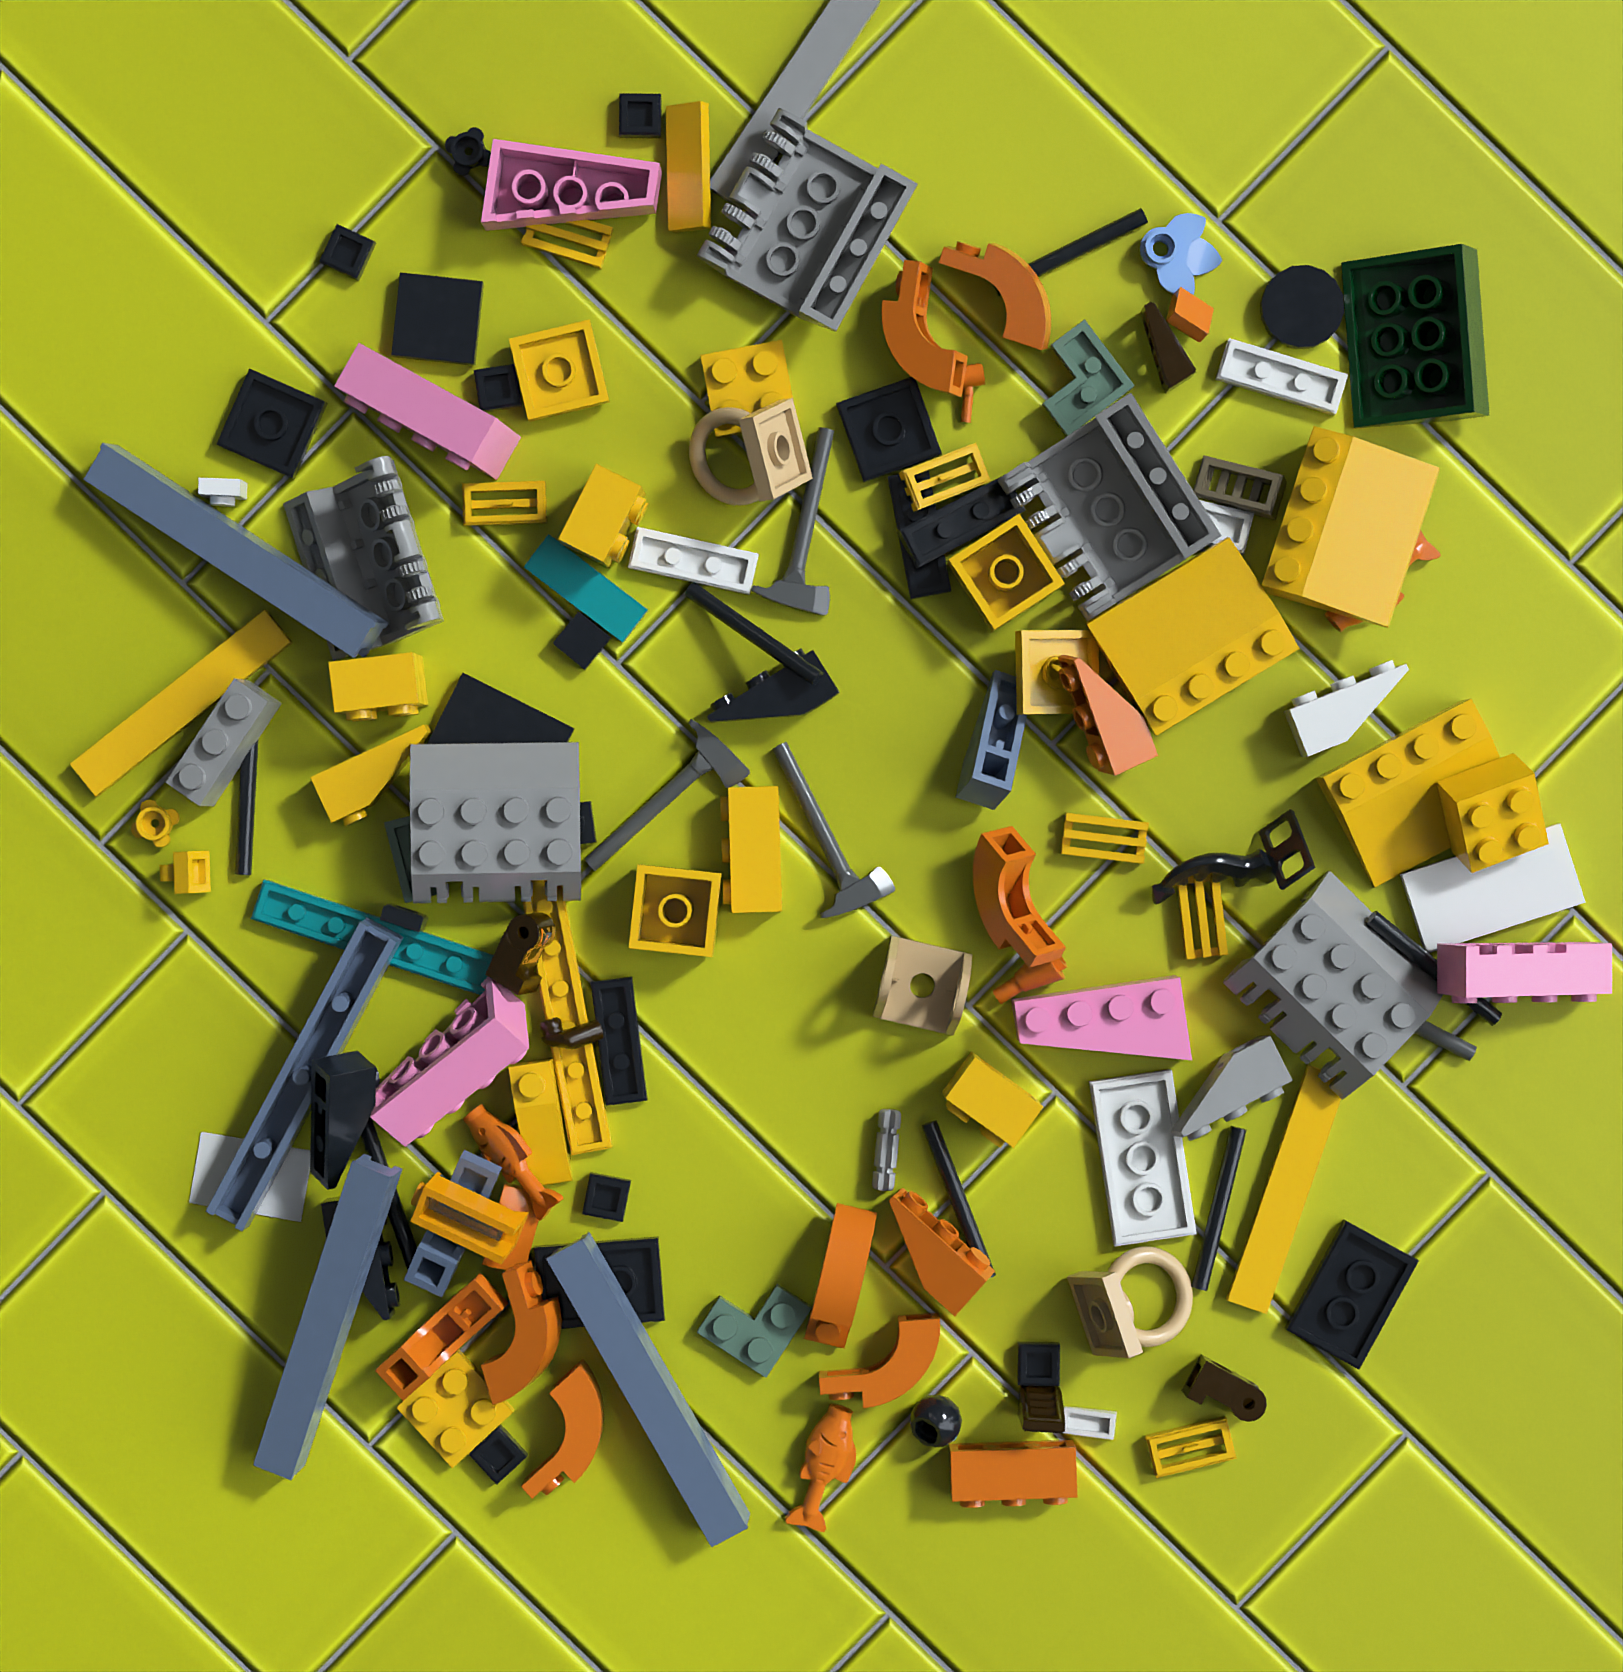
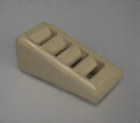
(1260, 477)

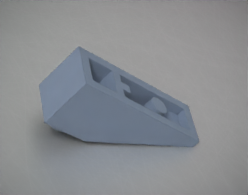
(994, 746)

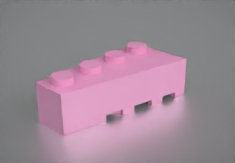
(562, 185)
(427, 411)
(1524, 970)
(1115, 1018)
(453, 1064)

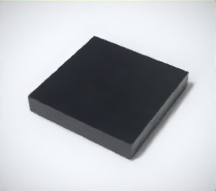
(437, 319)
(272, 423)
(888, 429)

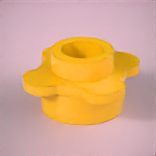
(143, 824)

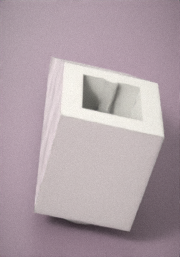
(1334, 717)

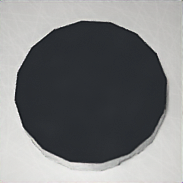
(1302, 307)

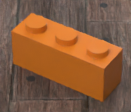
(1013, 1472)

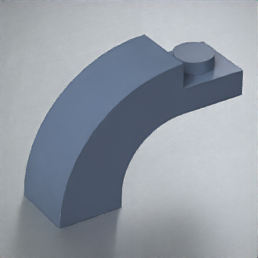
(437, 1256)

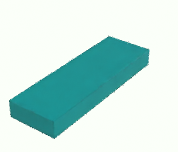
(586, 588)

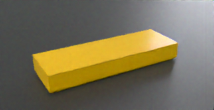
(688, 167)

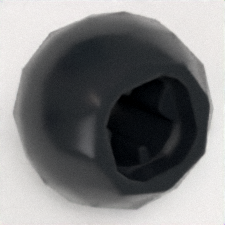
(935, 1421)

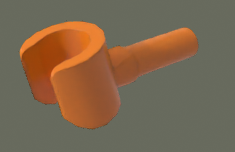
(973, 377)

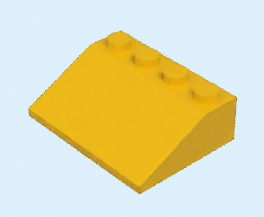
(1350, 527)
(1192, 636)
(1391, 792)

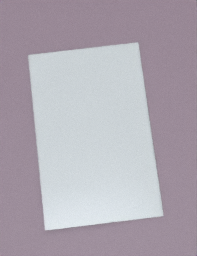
(286, 1193)

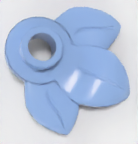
(1186, 254)

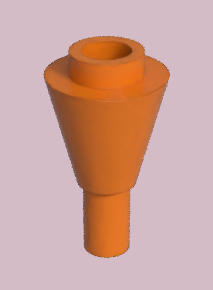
(1031, 978)

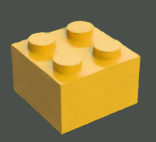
(604, 516)
(1005, 572)
(378, 684)
(1493, 812)
(675, 910)
(991, 1100)

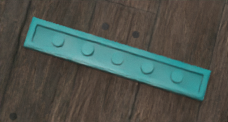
(336, 924)

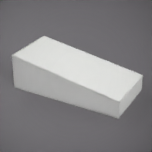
(1090, 1422)

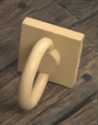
(772, 447)
(1109, 1313)

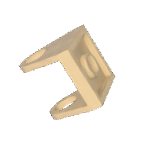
(939, 1010)

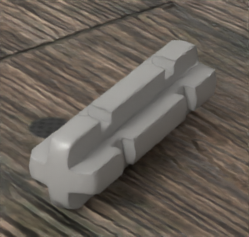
(886, 1149)

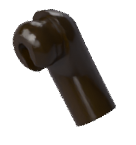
(570, 1038)

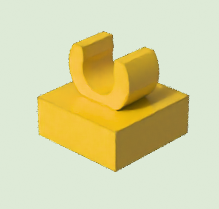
(189, 872)

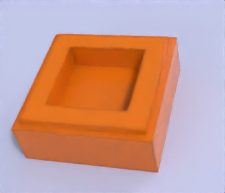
(1190, 314)

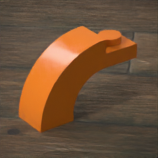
(1018, 284)
(910, 338)
(1004, 897)
(841, 1275)
(441, 1336)
(534, 1338)
(896, 1372)
(583, 1412)

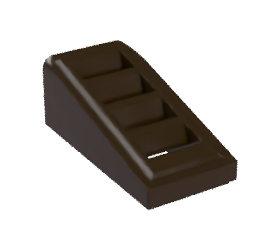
(1168, 354)
(1041, 1409)

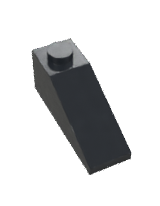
(340, 1107)

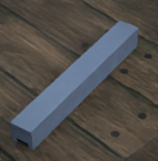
(235, 550)
(290, 1096)
(327, 1316)
(650, 1389)

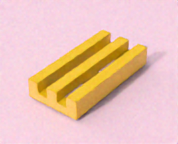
(601, 246)
(913, 488)
(539, 502)
(1139, 842)
(1206, 950)
(1186, 1431)

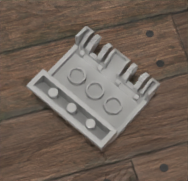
(807, 223)
(1112, 505)
(368, 549)
(495, 819)
(1337, 986)

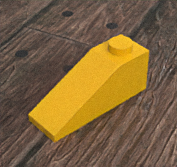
(363, 779)
(541, 1119)

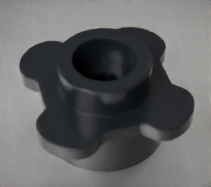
(457, 146)

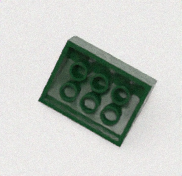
(1415, 337)

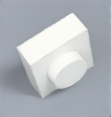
(222, 490)

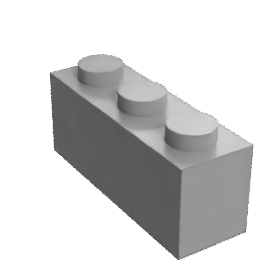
(223, 742)

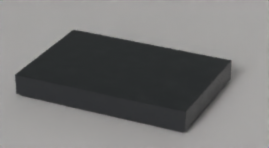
(489, 716)
(633, 1263)
(1351, 1294)

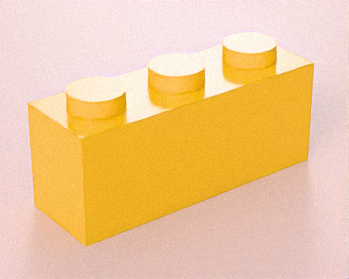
(752, 849)

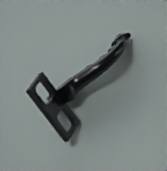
(1259, 864)

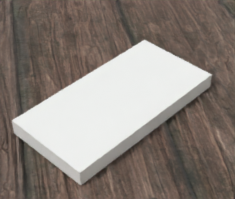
(1463, 905)
(1142, 1158)

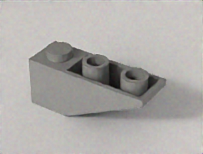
(1237, 1079)

